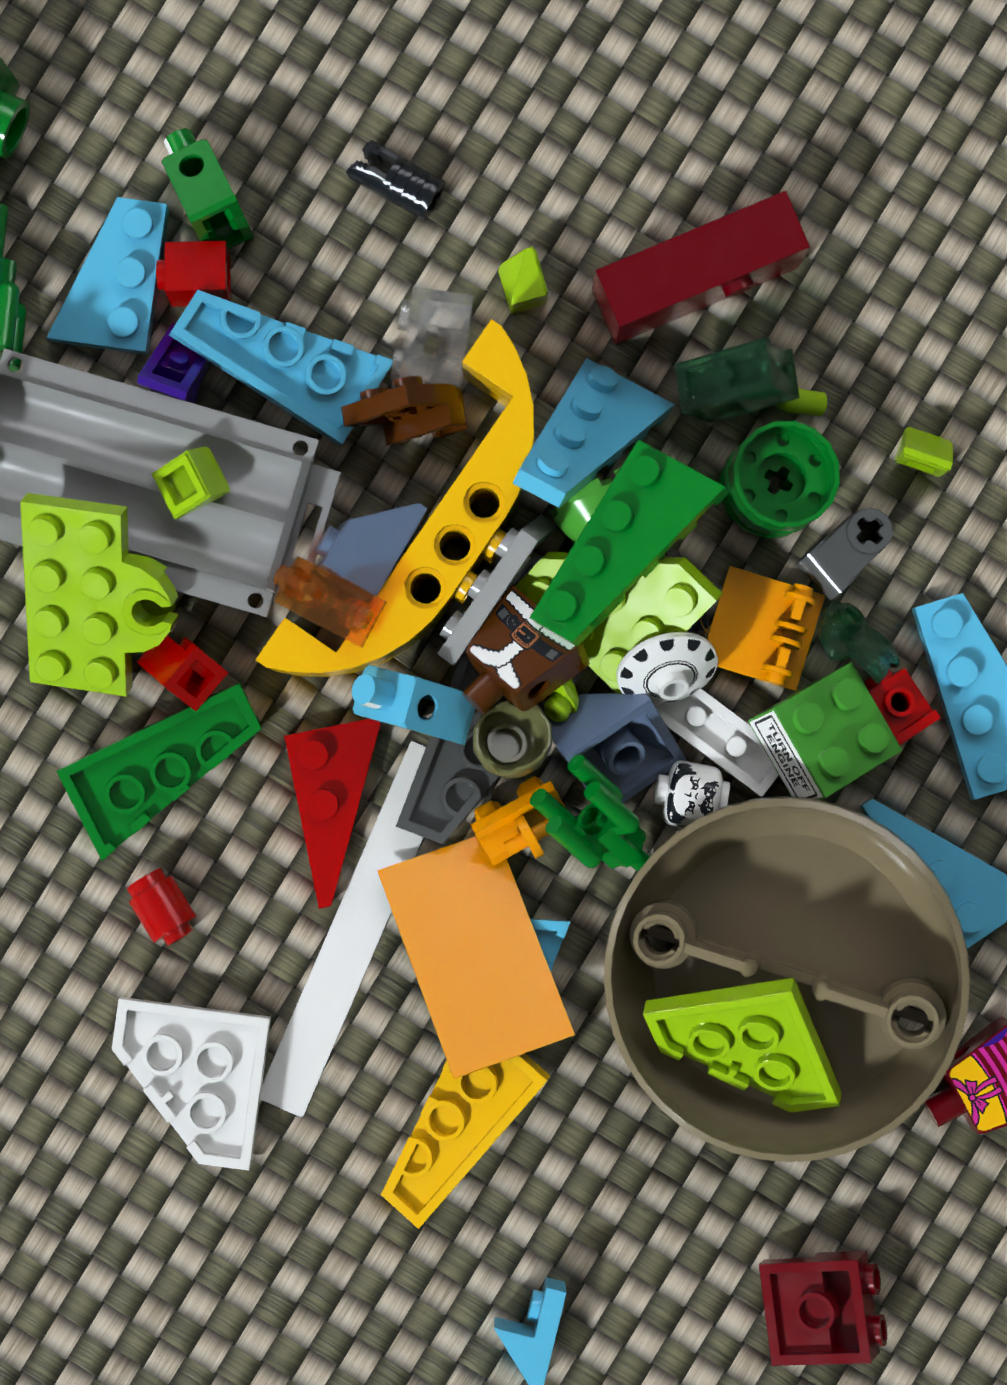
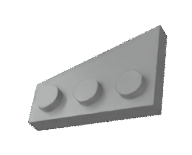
(490, 587)

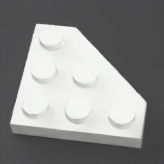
(198, 1072)

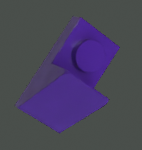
(173, 370)

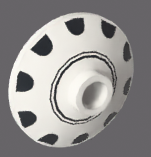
(667, 667)

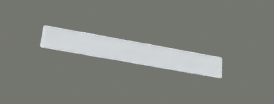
(343, 954)

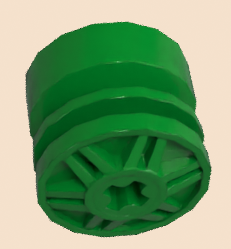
(806, 483)

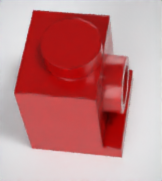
(183, 670)
(917, 712)

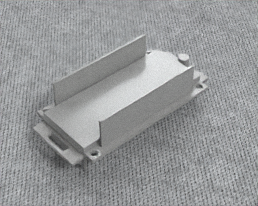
(105, 438)

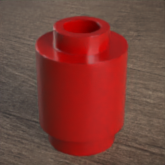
(161, 907)

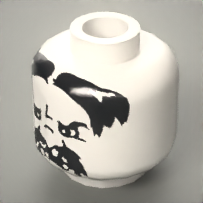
(690, 792)

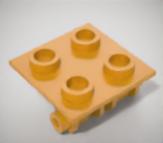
(764, 627)

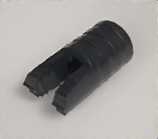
(398, 180)

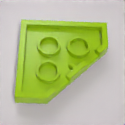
(655, 605)
(750, 1038)

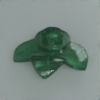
(845, 634)

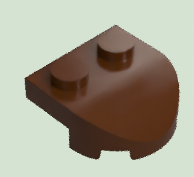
(409, 410)

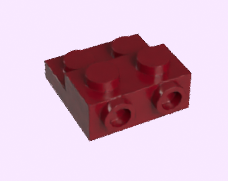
(822, 1309)

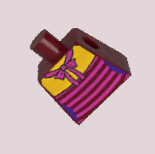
(976, 1082)

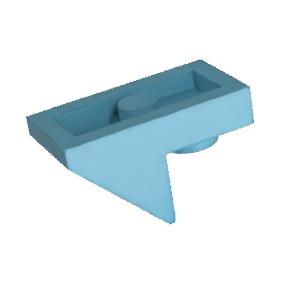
(533, 1345)

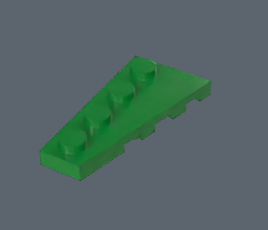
(633, 526)
(145, 771)

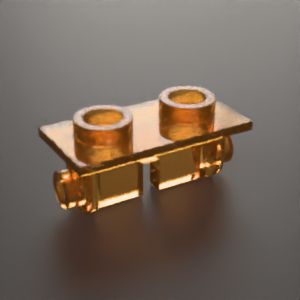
(328, 600)

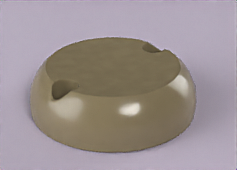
(808, 898)

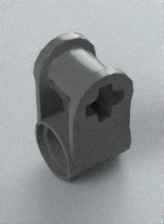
(840, 556)

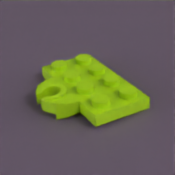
(87, 595)

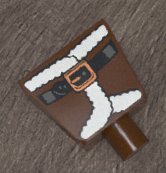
(519, 657)

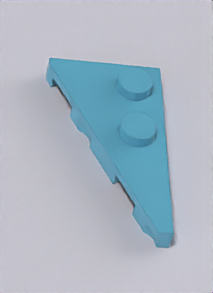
(973, 886)

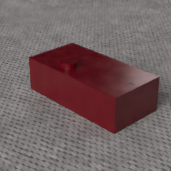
(700, 267)

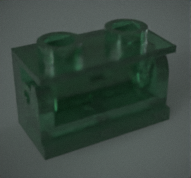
(736, 380)

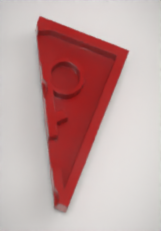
(328, 781)

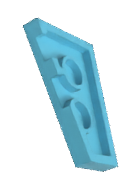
(117, 285)

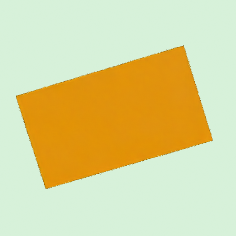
(475, 956)

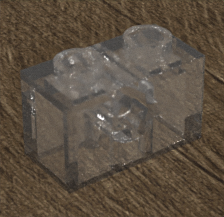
(434, 313)

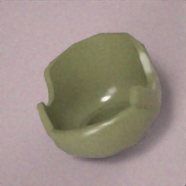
(512, 740)

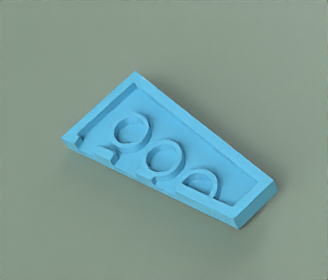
(281, 361)
(587, 431)

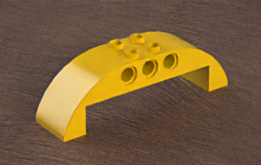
(490, 474)

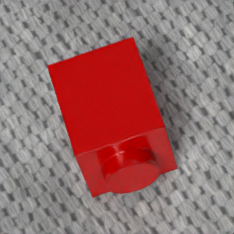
(193, 268)

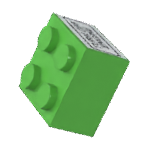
(825, 734)

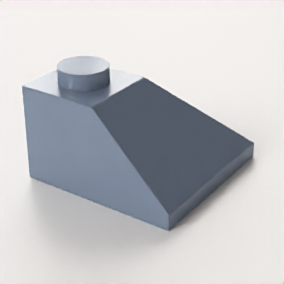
(368, 546)
(620, 738)

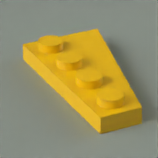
(456, 1130)

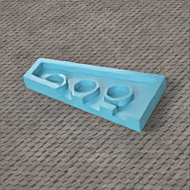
(970, 688)

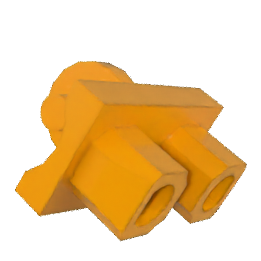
(514, 826)

